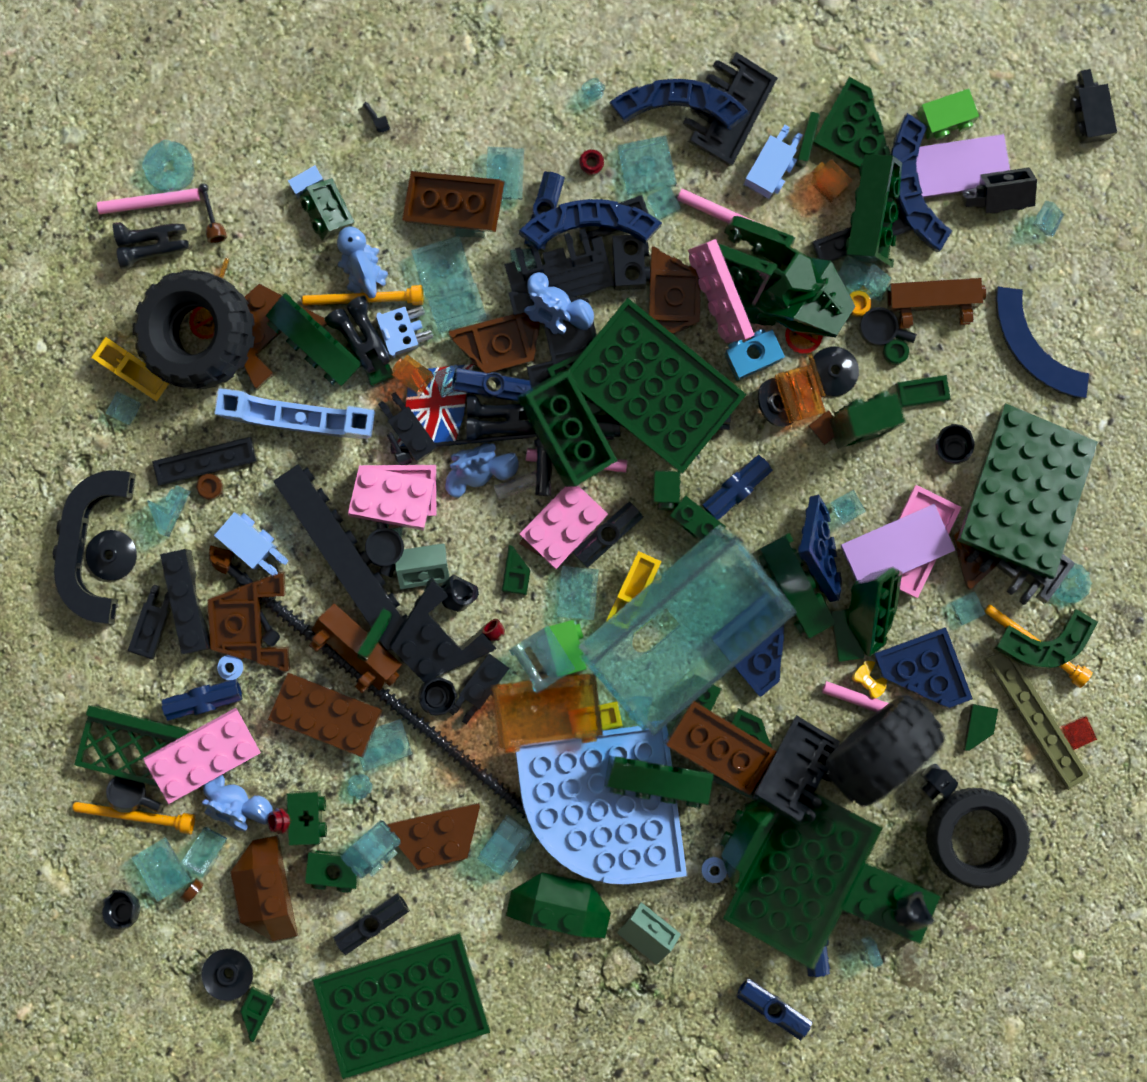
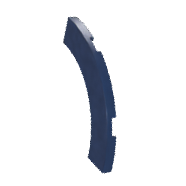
(680, 93)
(910, 200)
(589, 213)
(1029, 353)

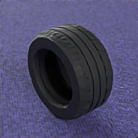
(1013, 848)

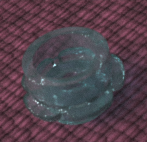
(593, 89)
(366, 786)

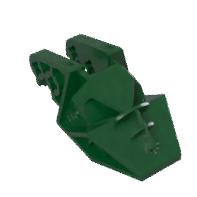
(804, 296)

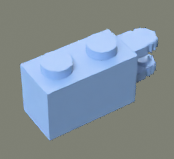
(772, 163)
(249, 543)

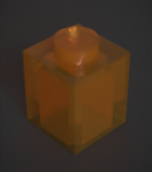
(830, 180)
(412, 375)

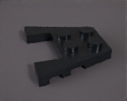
(560, 345)
(427, 645)

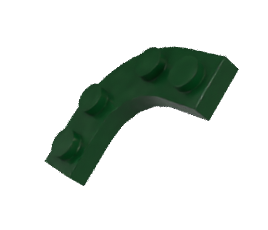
(1048, 653)

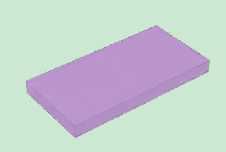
(958, 164)
(899, 544)

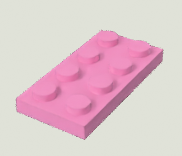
(720, 292)
(920, 498)
(202, 755)

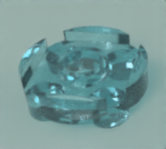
(166, 152)

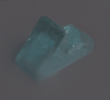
(864, 278)
(166, 517)

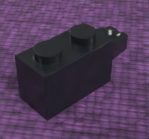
(1092, 109)
(1003, 191)

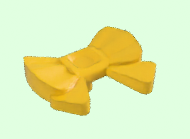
(862, 675)

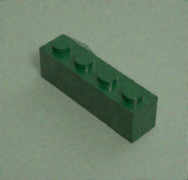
(875, 210)
(313, 339)
(796, 586)
(658, 780)

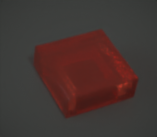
(1079, 732)

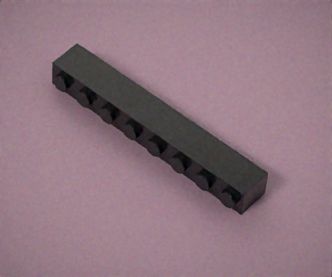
(339, 549)

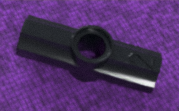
(620, 522)
(358, 933)

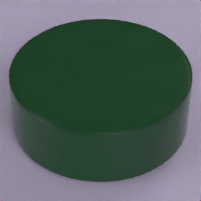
(896, 352)

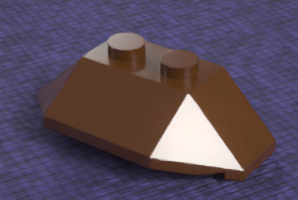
(263, 890)

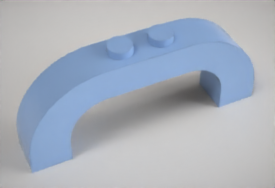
(248, 409)

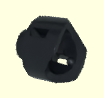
(460, 593)
(938, 782)
(913, 912)

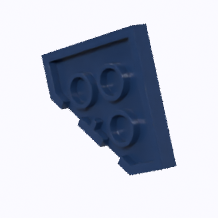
(819, 549)
(763, 663)
(927, 668)

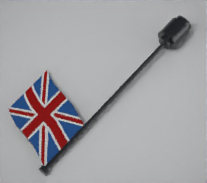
(445, 415)

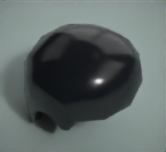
(955, 444)
(437, 696)
(120, 909)

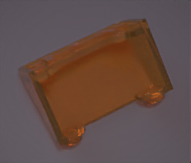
(555, 713)

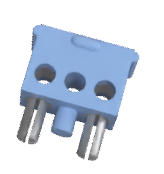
(394, 338)

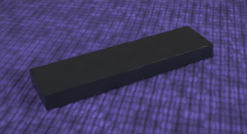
(834, 245)
(205, 461)

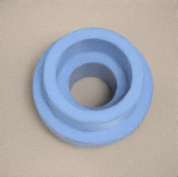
(238, 667)
(713, 861)

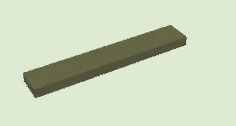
(1038, 719)

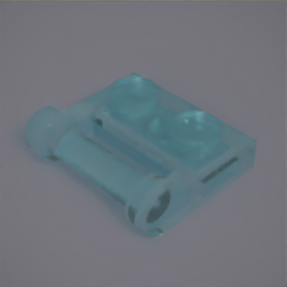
(549, 655)

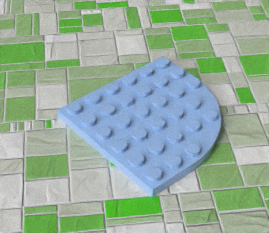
(587, 826)

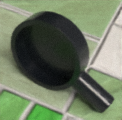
(881, 326)
(384, 546)
(129, 795)

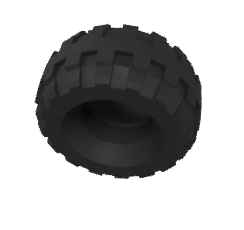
(160, 323)
(885, 751)

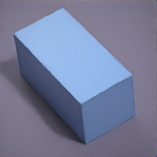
(305, 179)

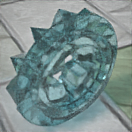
(1075, 594)

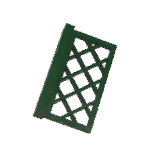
(132, 724)

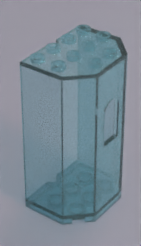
(722, 615)

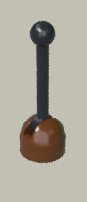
(215, 231)

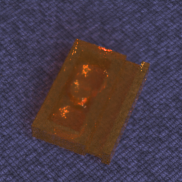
(800, 393)

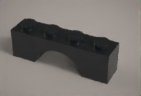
(187, 615)

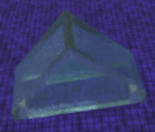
(204, 852)

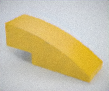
(129, 368)
(638, 578)

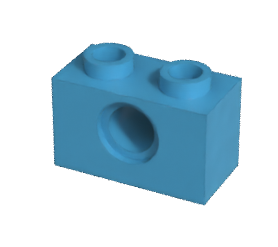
(743, 365)

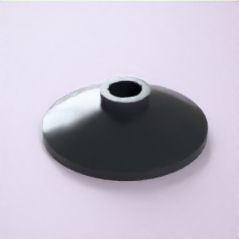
(849, 370)
(771, 404)
(123, 557)
(220, 985)

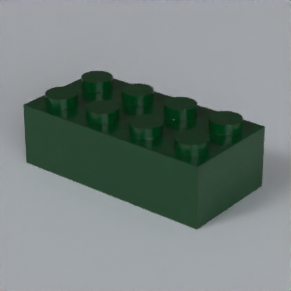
(867, 420)
(567, 429)
(876, 900)

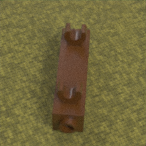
(935, 295)
(346, 639)

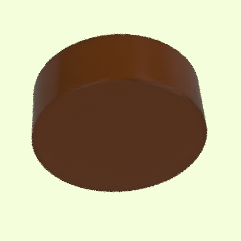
(209, 486)
(191, 891)

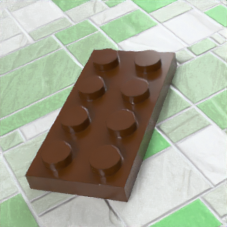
(453, 201)
(325, 715)
(720, 747)

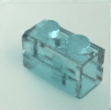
(505, 845)
(371, 849)

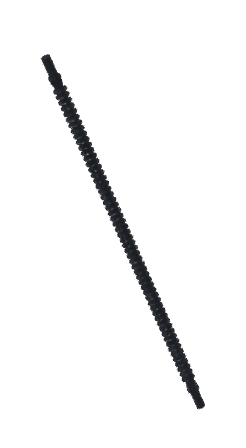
(395, 704)

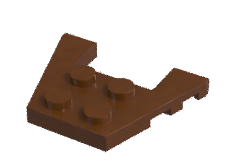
(260, 302)
(237, 622)

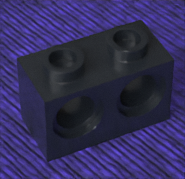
(623, 262)

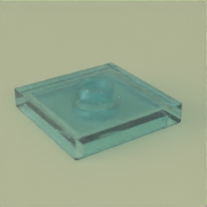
(646, 165)
(442, 267)

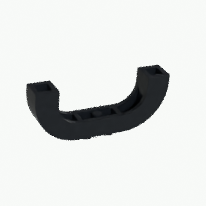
(72, 540)

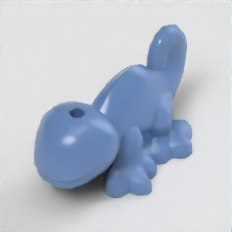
(360, 262)
(553, 305)
(477, 466)
(232, 804)

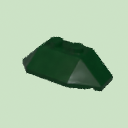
(874, 608)
(745, 839)
(560, 906)

